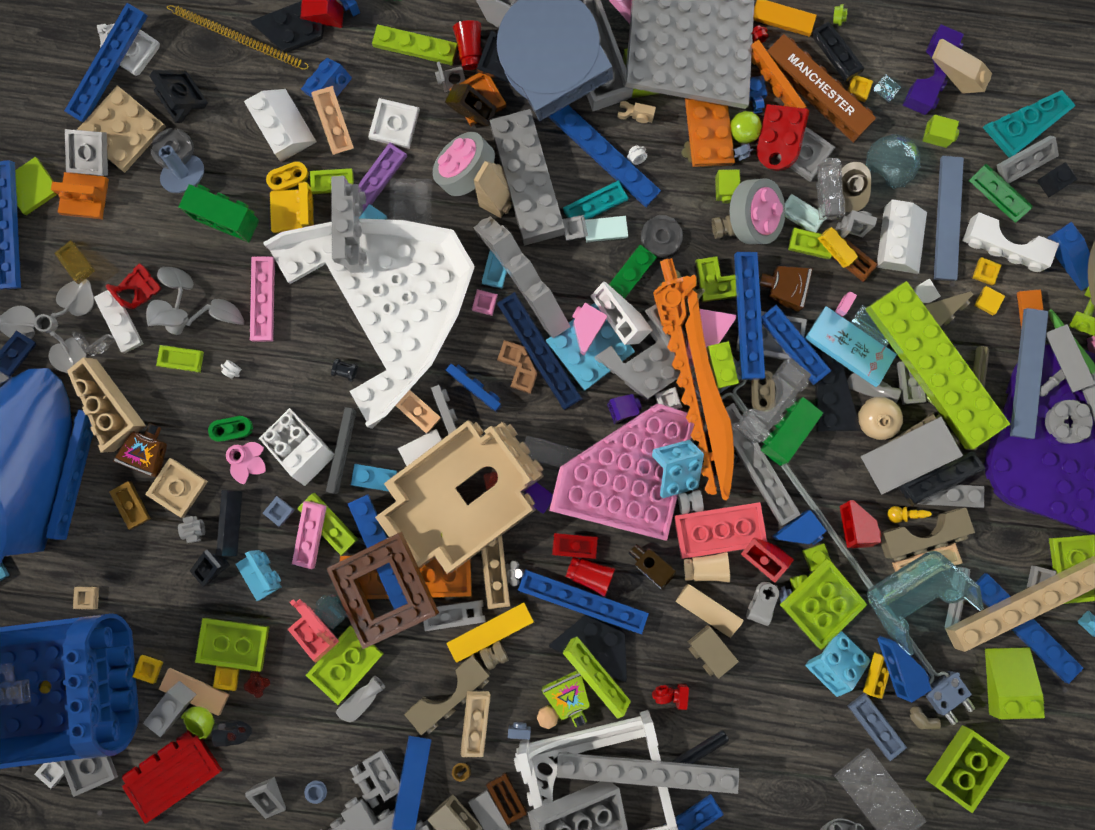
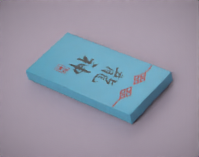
(850, 346)

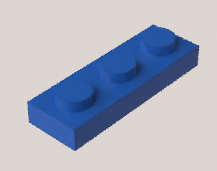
(474, 387)

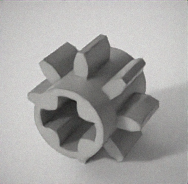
(191, 529)

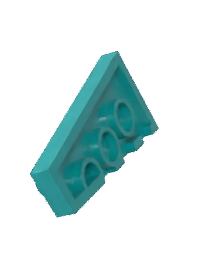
(1023, 126)

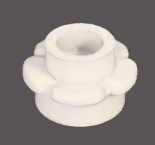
(637, 155)
(230, 369)

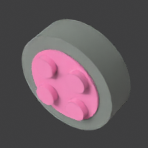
(461, 162)
(757, 211)

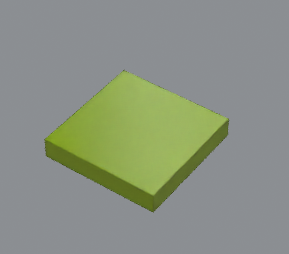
(32, 186)

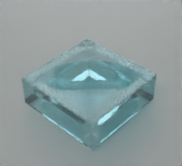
(887, 88)

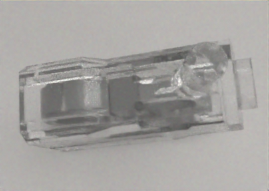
(830, 190)

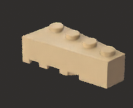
(104, 404)

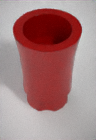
(469, 43)
(590, 575)

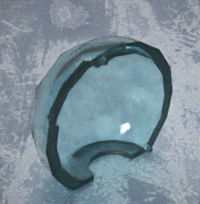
(895, 159)

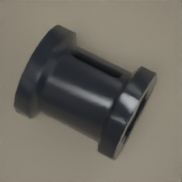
(344, 369)

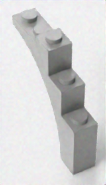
(524, 275)
(361, 817)

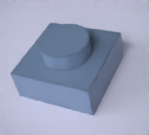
(278, 511)
(519, 731)

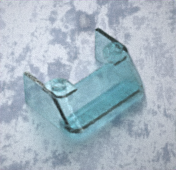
(916, 586)

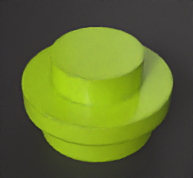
(840, 15)

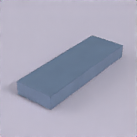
(877, 726)

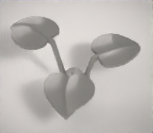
(73, 297)
(175, 319)

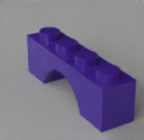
(924, 92)

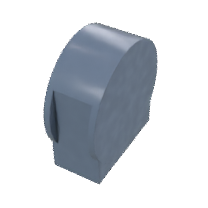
(552, 53)

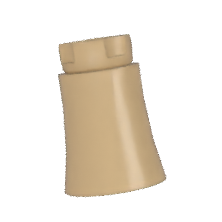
(708, 568)

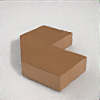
(518, 357)

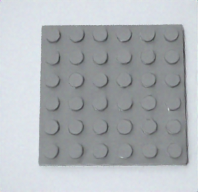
(692, 49)

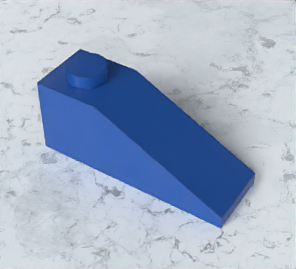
(1072, 253)
(907, 676)

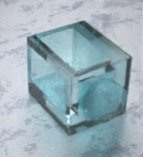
(330, 610)

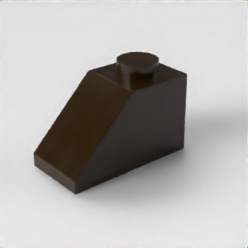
(470, 104)

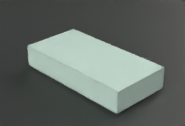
(802, 214)
(606, 229)

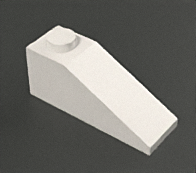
(621, 315)

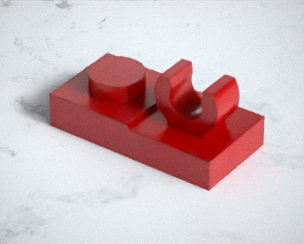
(574, 546)

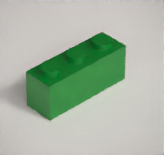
(791, 431)

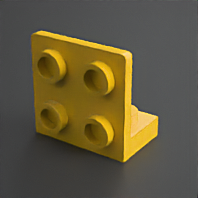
(291, 209)

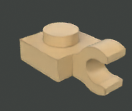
(640, 112)

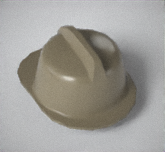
(856, 186)

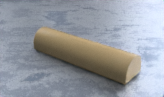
(495, 575)

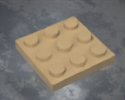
(127, 125)

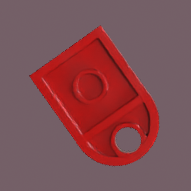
(782, 135)

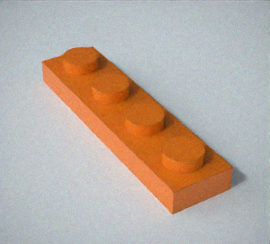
(772, 74)

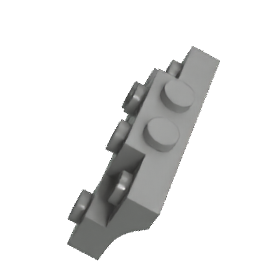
(346, 229)

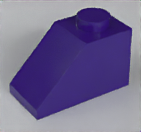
(624, 408)

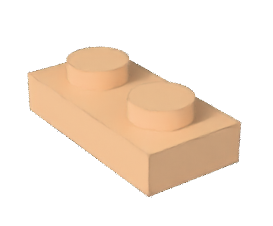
(418, 411)

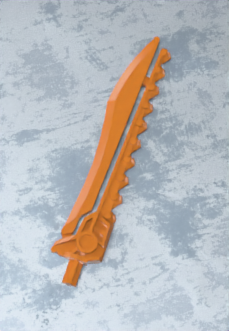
(673, 312)

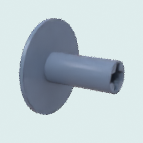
(179, 174)

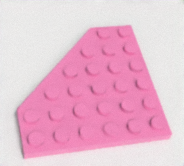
(620, 479)

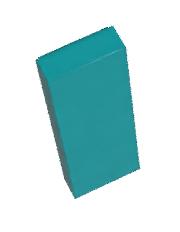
(597, 202)

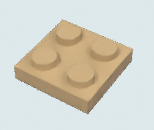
(176, 488)

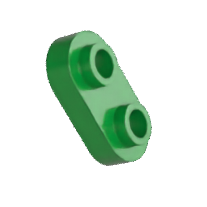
(231, 428)

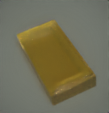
(74, 262)

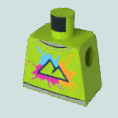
(568, 697)

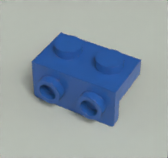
(328, 74)

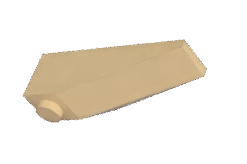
(493, 189)

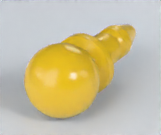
(897, 514)

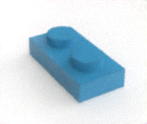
(371, 477)

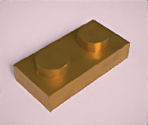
(130, 505)

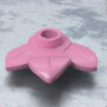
(248, 462)

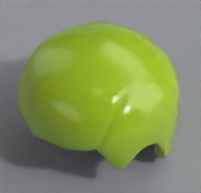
(745, 127)
(198, 721)

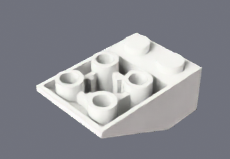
(297, 447)

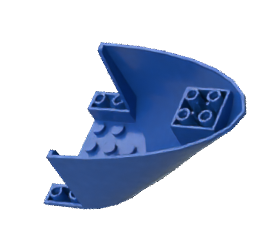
(32, 454)

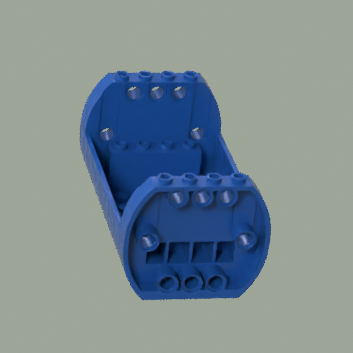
(100, 699)

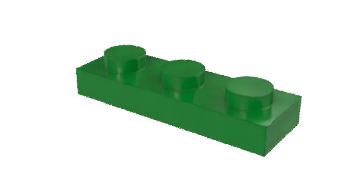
(1000, 193)
(632, 271)

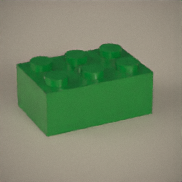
(219, 212)

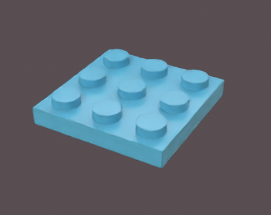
(586, 368)

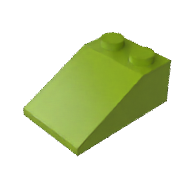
(1013, 684)

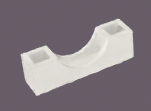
(986, 234)

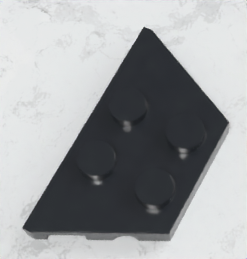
(287, 29)
(601, 640)

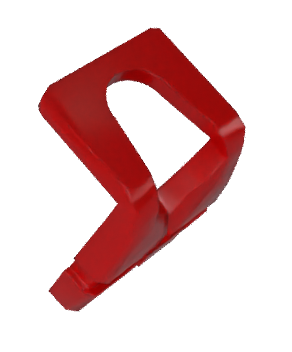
(141, 282)

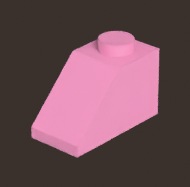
(587, 325)

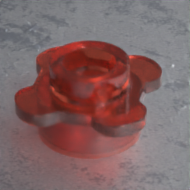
(250, 684)

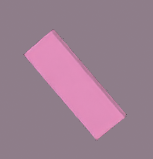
(309, 534)

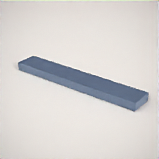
(948, 218)
(1029, 373)

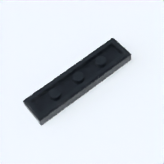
(942, 478)

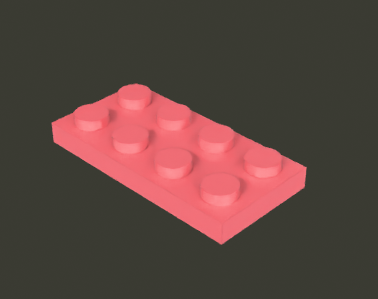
(719, 530)

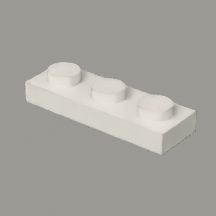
(118, 322)

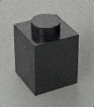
(1057, 179)

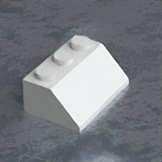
(280, 122)
(901, 237)

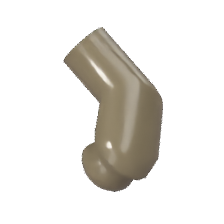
(922, 721)

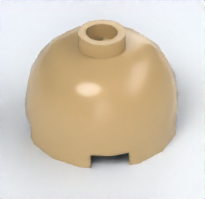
(883, 409)

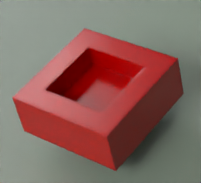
(681, 696)

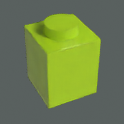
(941, 131)
(726, 183)

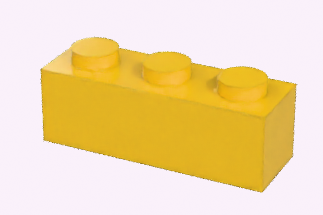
(837, 247)
(877, 677)

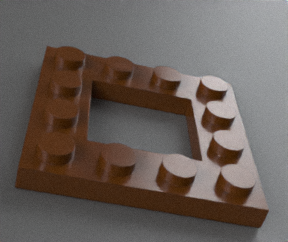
(398, 554)

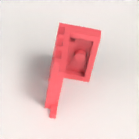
(312, 632)

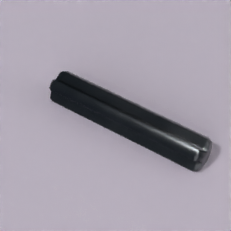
(703, 748)

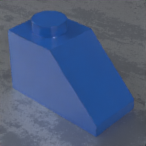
(802, 529)

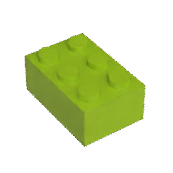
(967, 768)

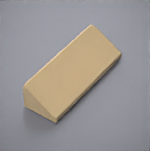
(709, 610)

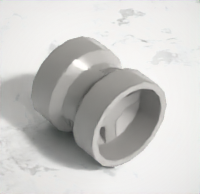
(690, 502)

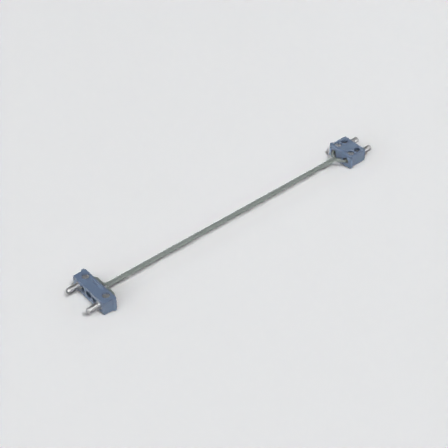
(947, 686)

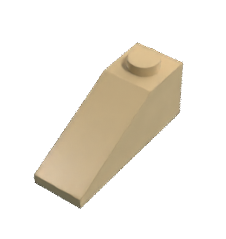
(963, 69)

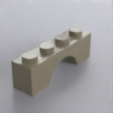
(950, 525)
(427, 712)

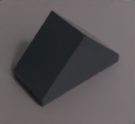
(208, 567)

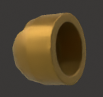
(458, 768)

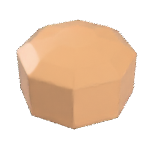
(547, 717)

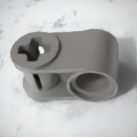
(762, 605)

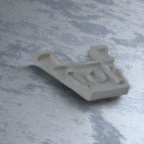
(647, 371)

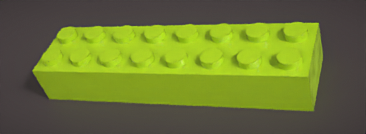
(937, 366)

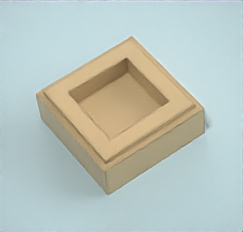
(86, 597)

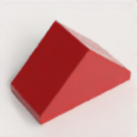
(322, 11)

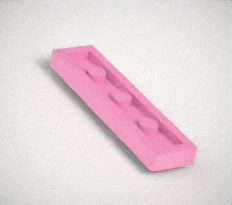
(262, 299)

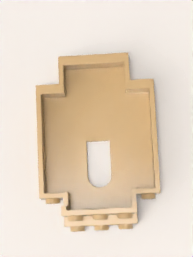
(432, 505)

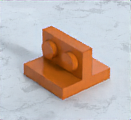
(81, 195)

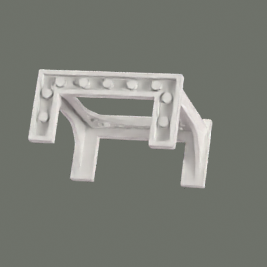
(533, 753)

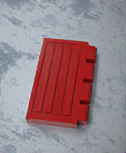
(172, 777)

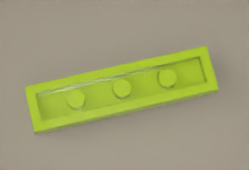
(414, 44)
(597, 677)

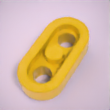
(287, 175)

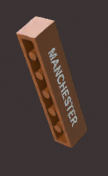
(821, 89)

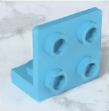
(681, 467)
(258, 574)
(839, 665)

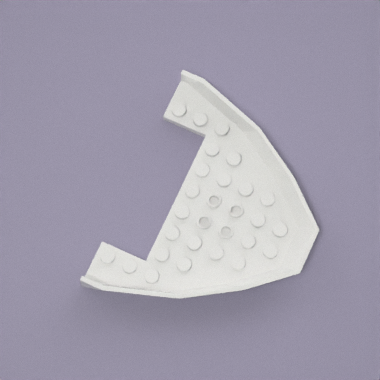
(401, 299)

